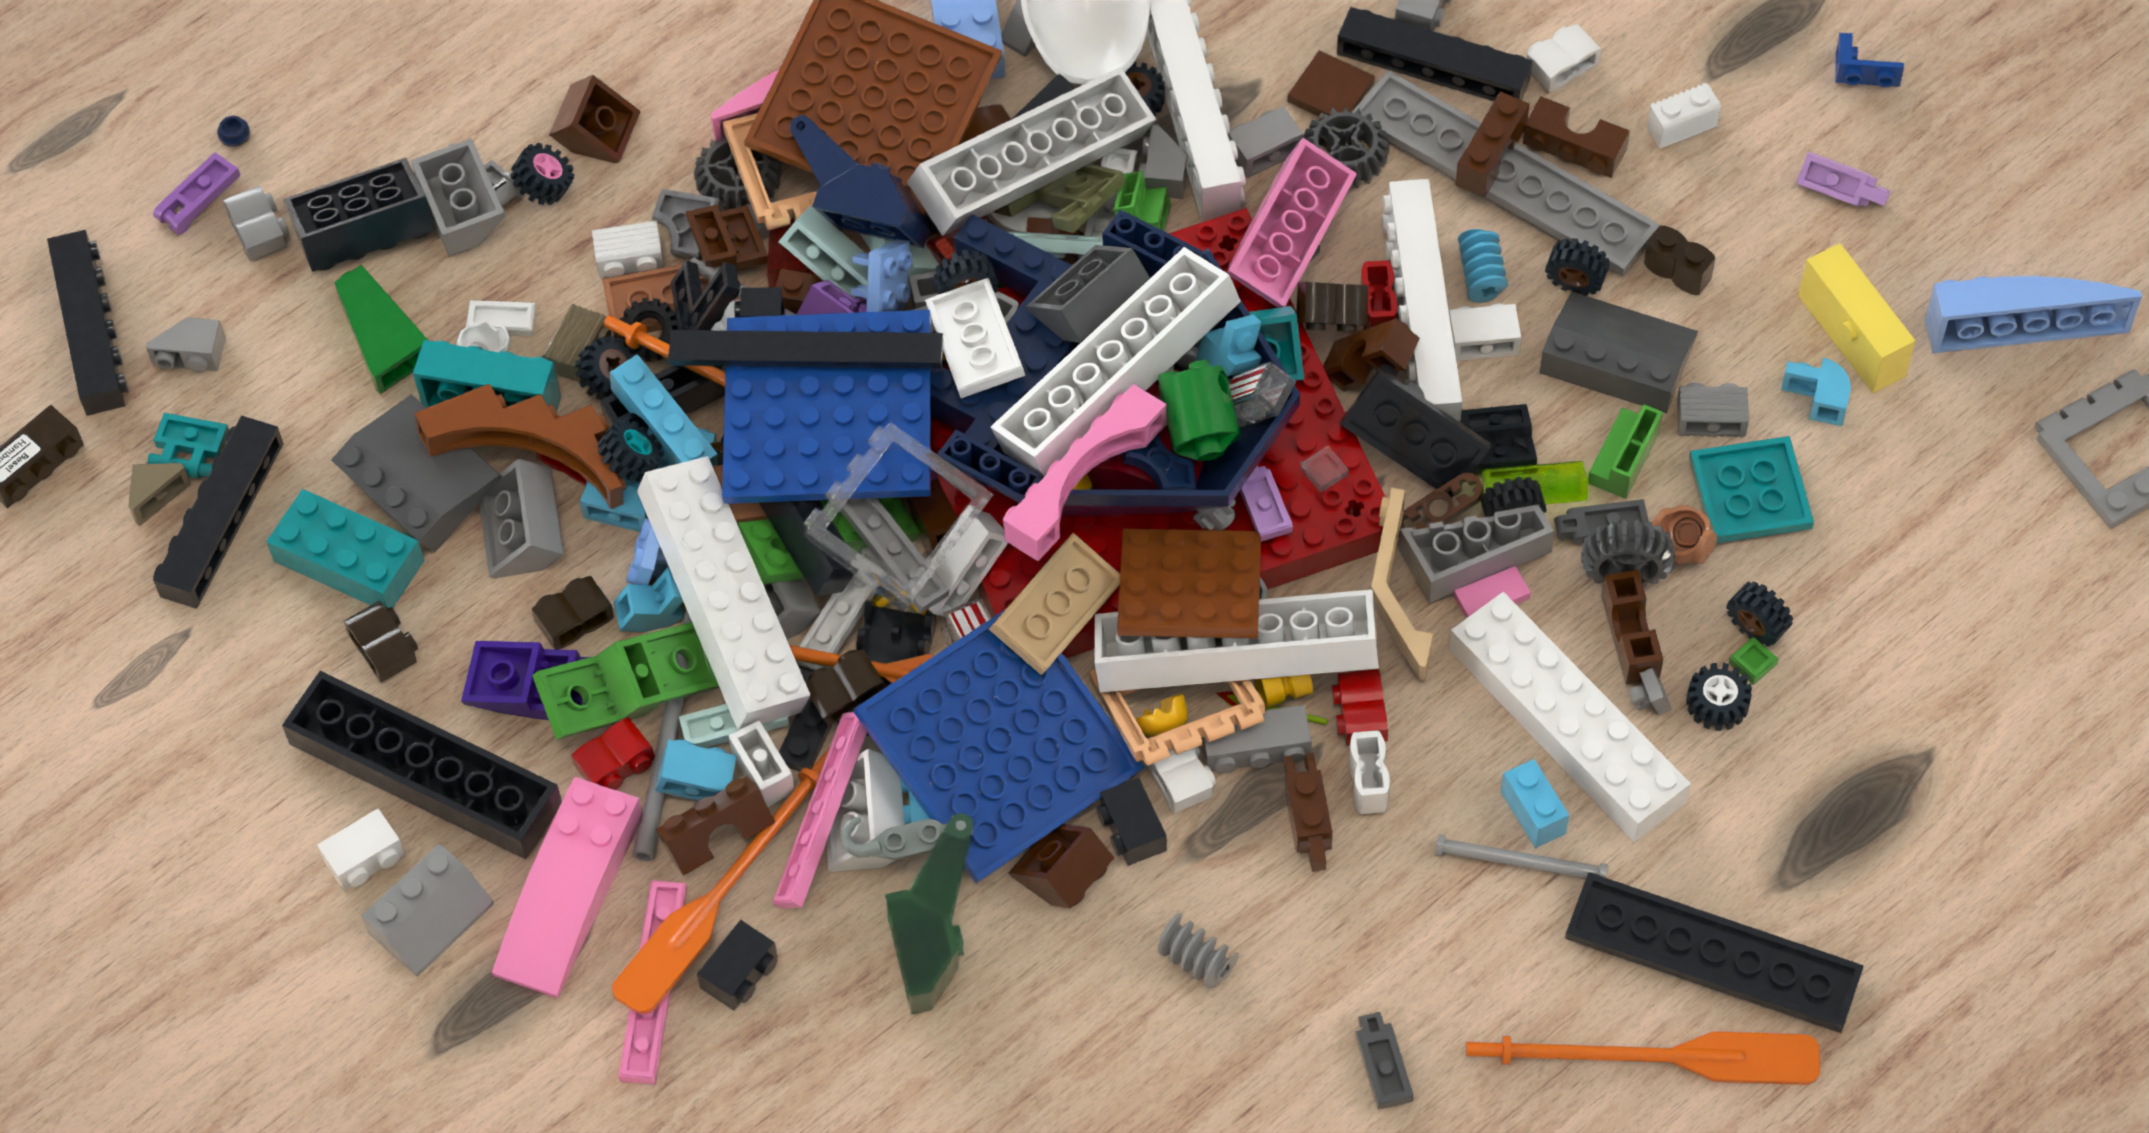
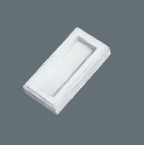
(514, 316)

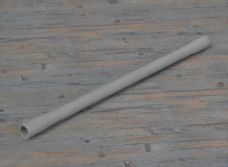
(647, 834)

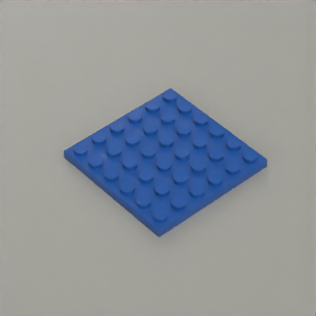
(802, 426)
(997, 744)

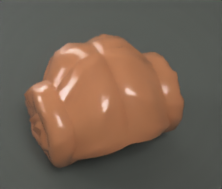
(1690, 533)

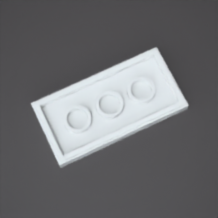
(975, 337)

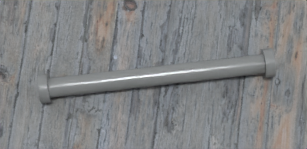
(1517, 858)

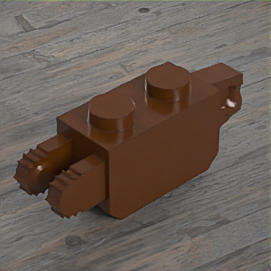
(1308, 811)

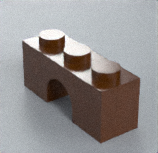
(1497, 132)
(1596, 150)
(1359, 353)
(1626, 613)
(688, 834)

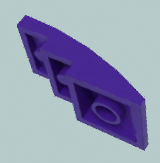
(503, 679)

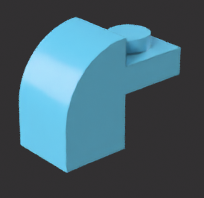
(1232, 345)
(1826, 384)
(649, 606)

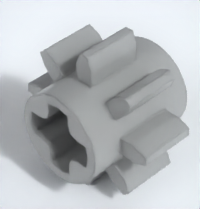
(1215, 518)

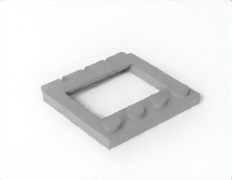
(2123, 499)

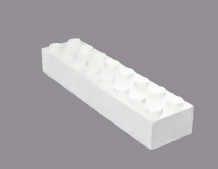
(1195, 108)
(1031, 150)
(1421, 291)
(1125, 350)
(723, 593)
(1293, 639)
(1569, 716)

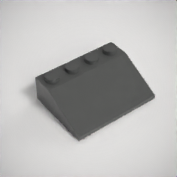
(1617, 351)
(417, 490)

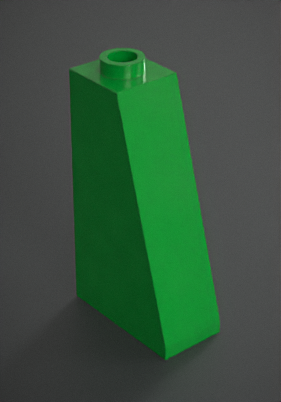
(381, 329)

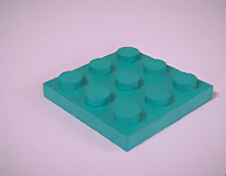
(1751, 489)

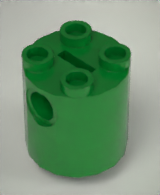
(1199, 411)

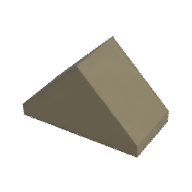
(154, 488)

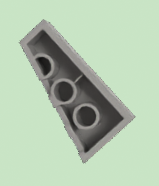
(1473, 549)

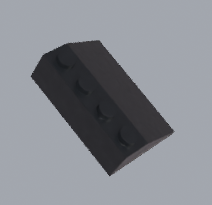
(360, 215)

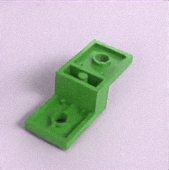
(777, 564)
(624, 680)

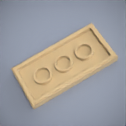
(1056, 604)

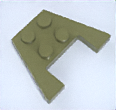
(1078, 193)

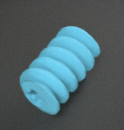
(1482, 264)

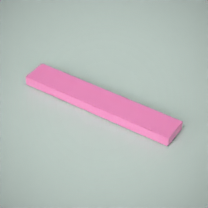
(820, 813)
(646, 1031)

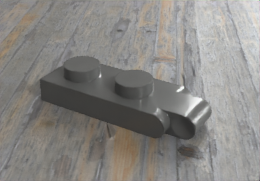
(1581, 520)
(1383, 1062)

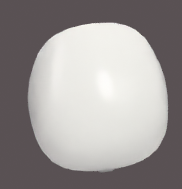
(1087, 35)

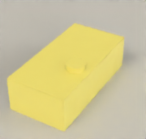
(1856, 318)

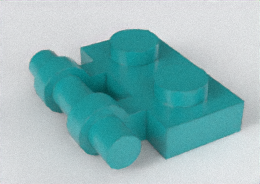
(189, 436)

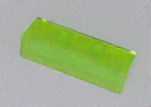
(1558, 481)

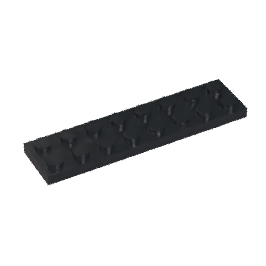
(1714, 952)

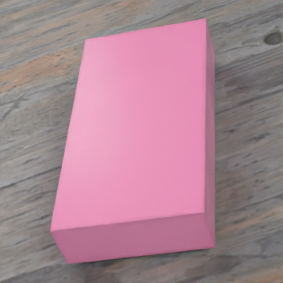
(1479, 593)

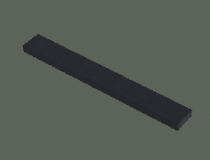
(805, 349)

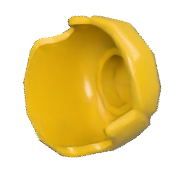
(1171, 715)

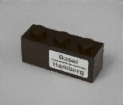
(35, 453)

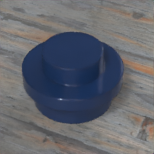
(233, 131)

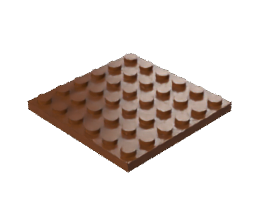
(876, 85)

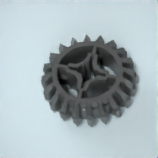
(1342, 138)
(717, 174)
(1628, 548)

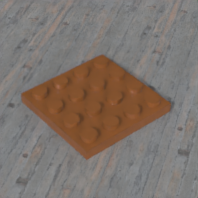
(1189, 583)

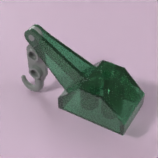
(923, 916)

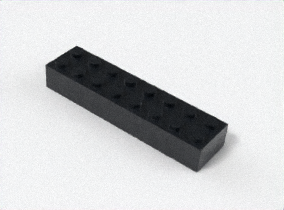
(423, 764)

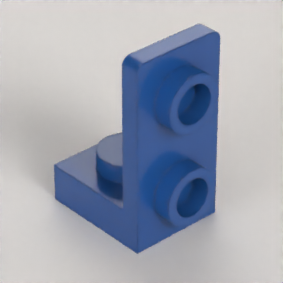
(1864, 72)

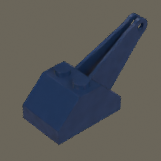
(858, 195)

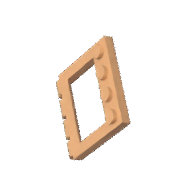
(775, 213)
(1185, 737)

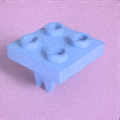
(887, 276)
(648, 557)

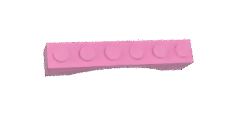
(1126, 426)

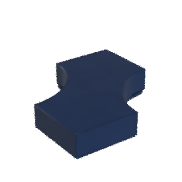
(1164, 467)

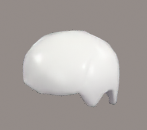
(484, 337)

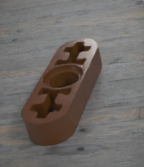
(1441, 493)

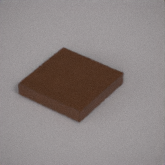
(1330, 85)

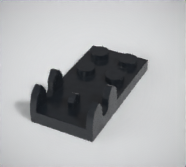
(1413, 430)
(894, 635)

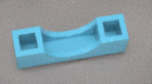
(647, 397)

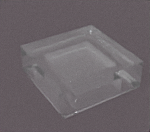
(1324, 468)

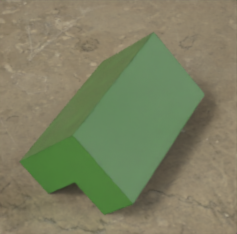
(1146, 204)
(1625, 450)

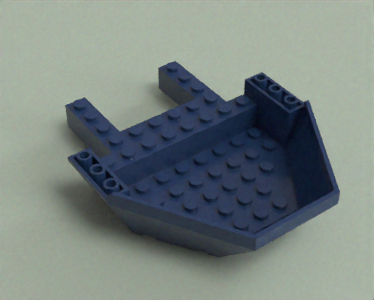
(1040, 350)

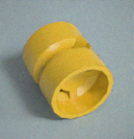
(1274, 690)

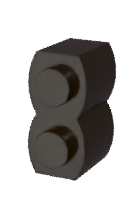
(1676, 259)
(1332, 305)
(572, 612)
(381, 641)
(844, 685)

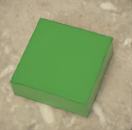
(1753, 660)

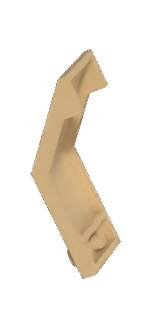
(1412, 643)

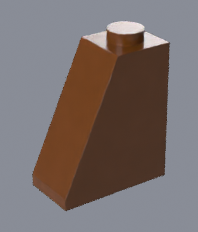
(932, 515)

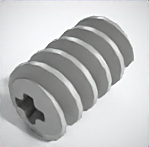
(1195, 953)

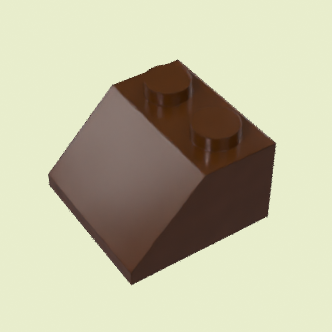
(594, 120)
(1063, 865)

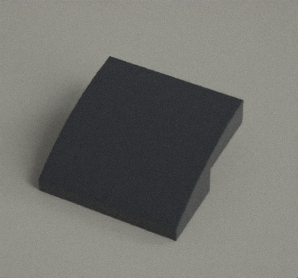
(1507, 431)

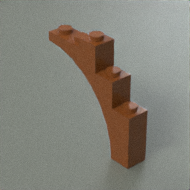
(530, 425)

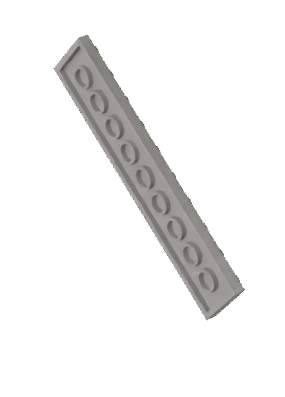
(1525, 181)

